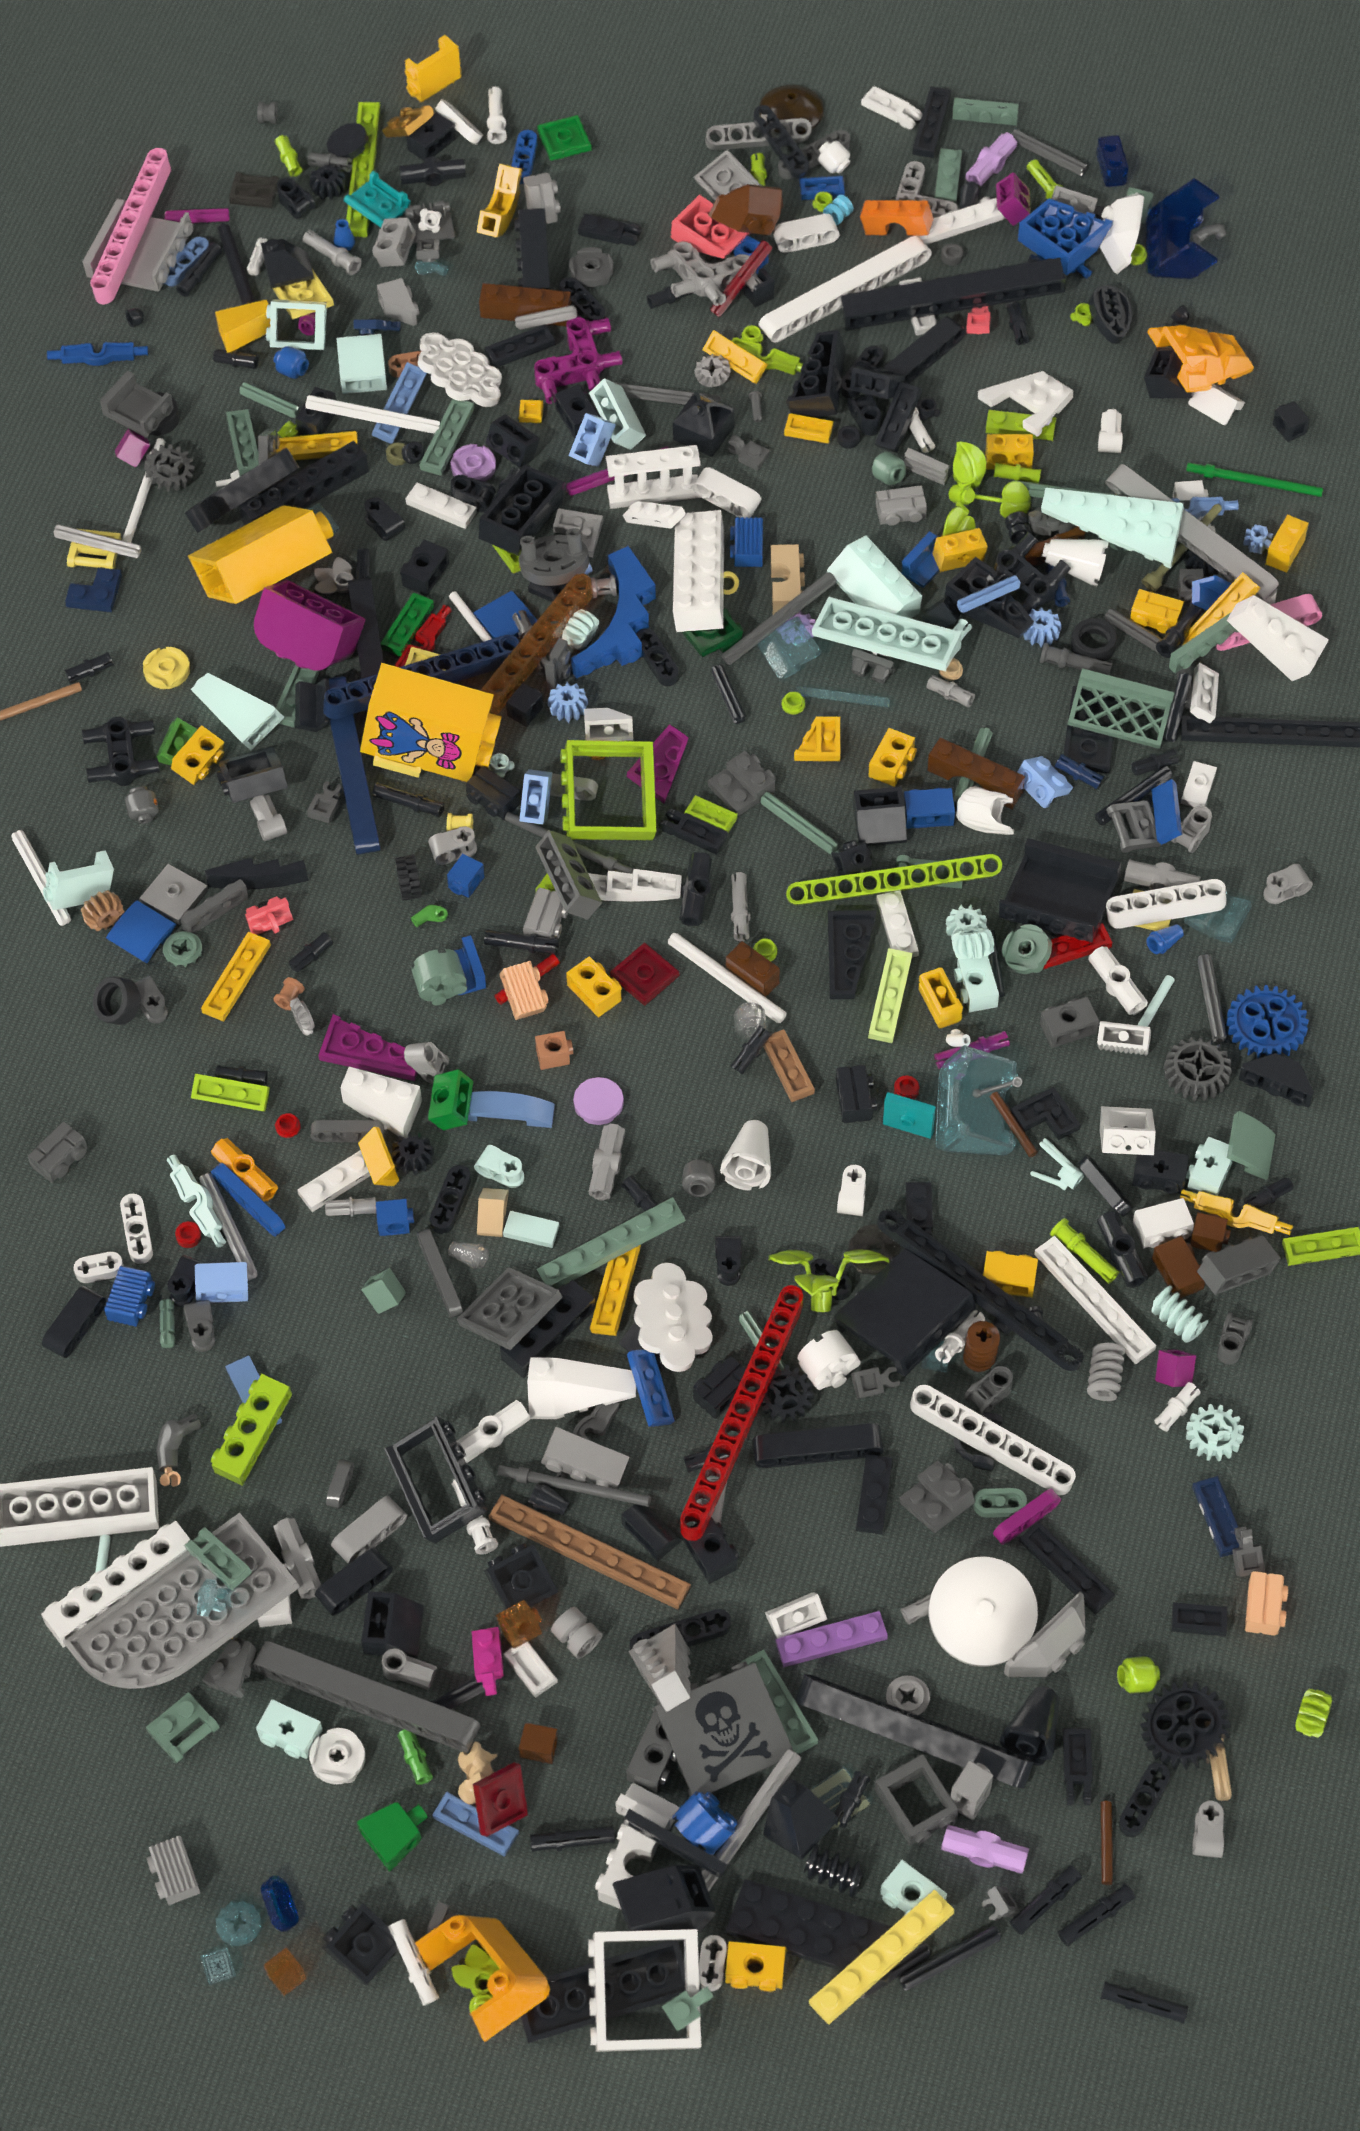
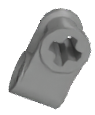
(1194, 831)
(450, 845)
(1286, 884)
(426, 1060)
(1208, 1834)

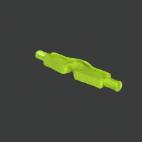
(775, 359)

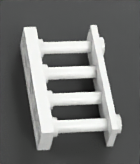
(655, 490)

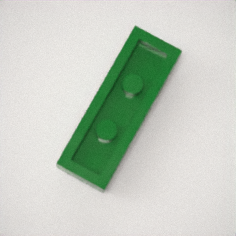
(407, 624)

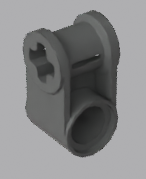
(151, 1001)
(200, 1322)
(1234, 1334)
(987, 1393)

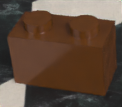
(753, 968)
(1178, 1267)

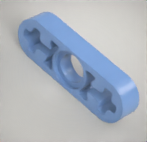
(187, 253)

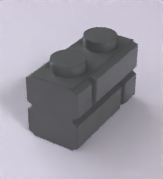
(58, 1152)

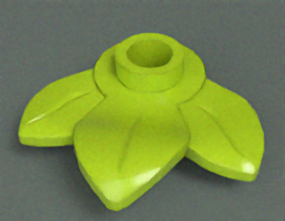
(477, 1969)

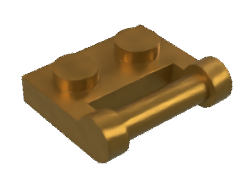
(408, 121)

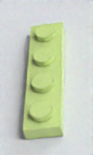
(890, 995)

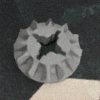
(720, 374)
(302, 1016)
(907, 1685)

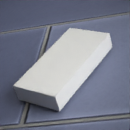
(530, 1668)

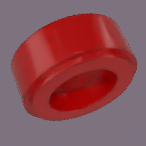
(907, 1087)
(188, 1234)

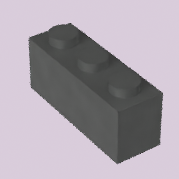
(1238, 1264)

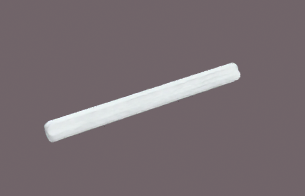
(372, 414)
(726, 977)

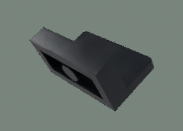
(309, 705)

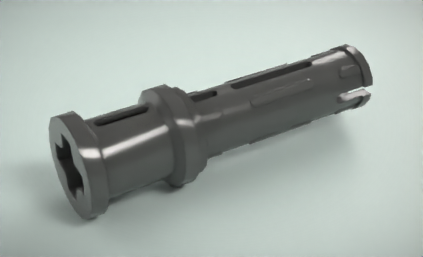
(1064, 658)

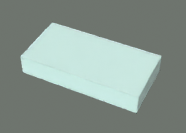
(531, 1229)

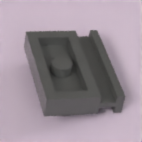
(559, 666)

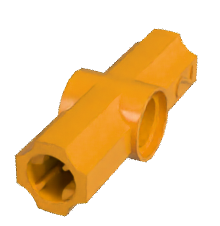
(230, 1155)

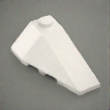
(567, 1386)

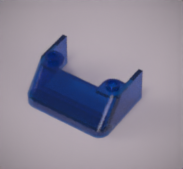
(1169, 233)

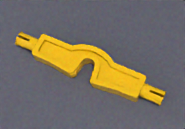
(1249, 1215)

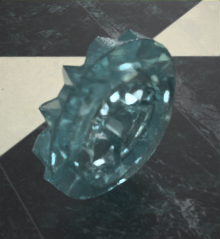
(246, 1932)

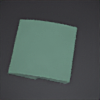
(1251, 1145)

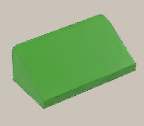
(175, 739)

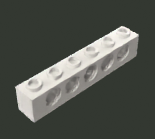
(63, 1626)

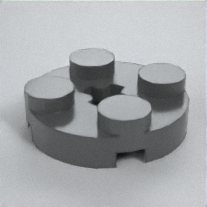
(591, 277)
(1044, 524)

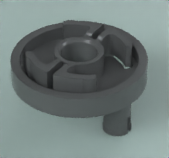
(553, 558)

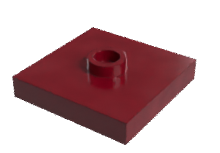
(644, 973)
(500, 1799)

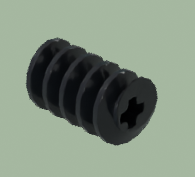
(835, 1871)

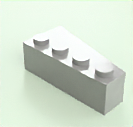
(664, 1666)

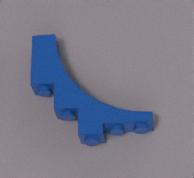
(620, 638)

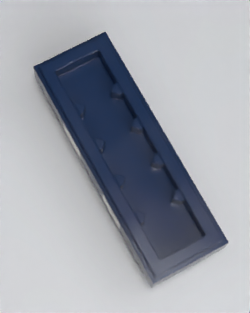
(1217, 1514)

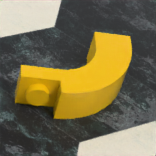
(500, 211)

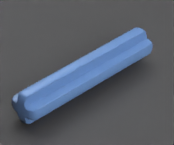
(988, 594)

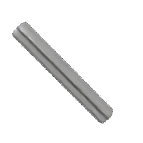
(97, 541)

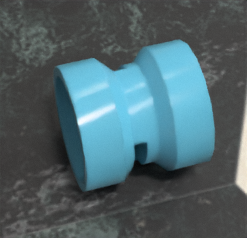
(839, 209)

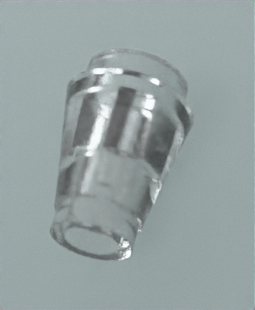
(469, 1253)

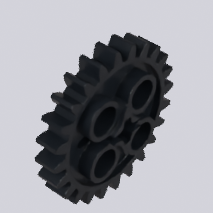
(1203, 1740)

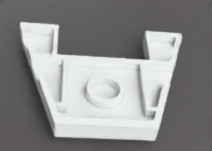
(1035, 392)

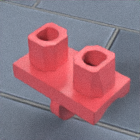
(269, 916)

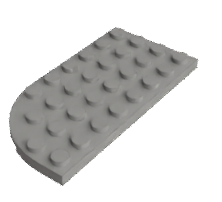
(156, 1626)

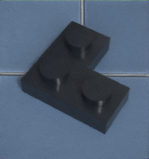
(1047, 1108)

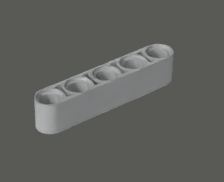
(748, 139)

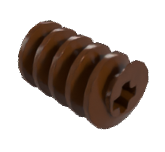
(981, 1346)

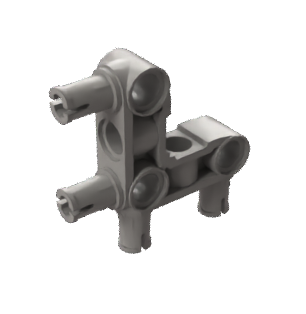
(699, 276)

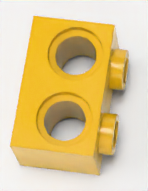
(1009, 450)
(194, 753)
(889, 756)
(589, 989)

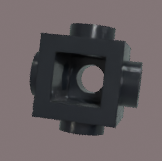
(852, 858)

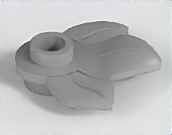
(331, 579)

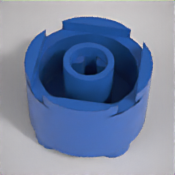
(705, 1822)

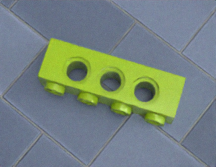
(238, 1467)

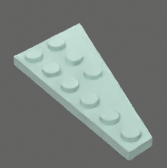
(1128, 522)

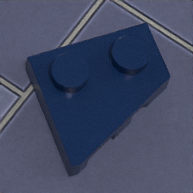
(369, 327)

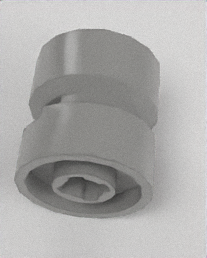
(574, 1630)

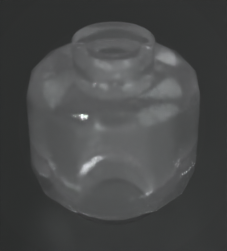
(748, 1018)

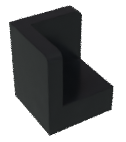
(762, 292)
(942, 613)

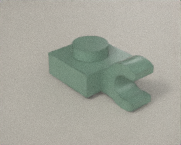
(683, 2009)

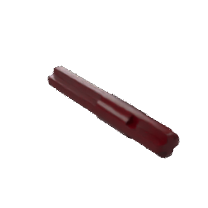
(742, 276)

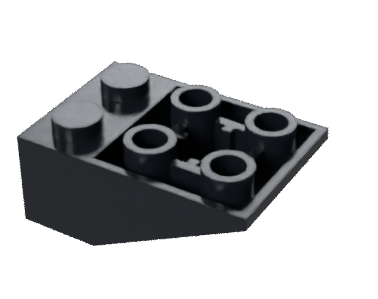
(665, 1900)

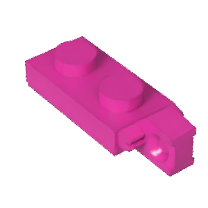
(487, 1658)

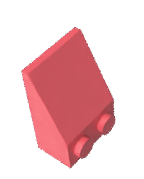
(703, 232)

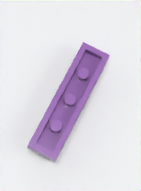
(831, 1639)

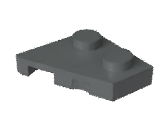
(232, 1667)

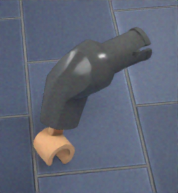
(168, 1444)

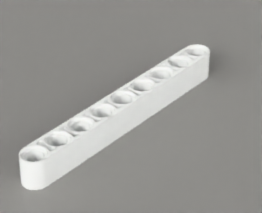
(827, 297)

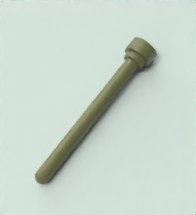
(1153, 580)

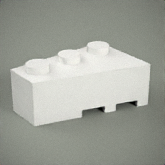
(382, 1099)

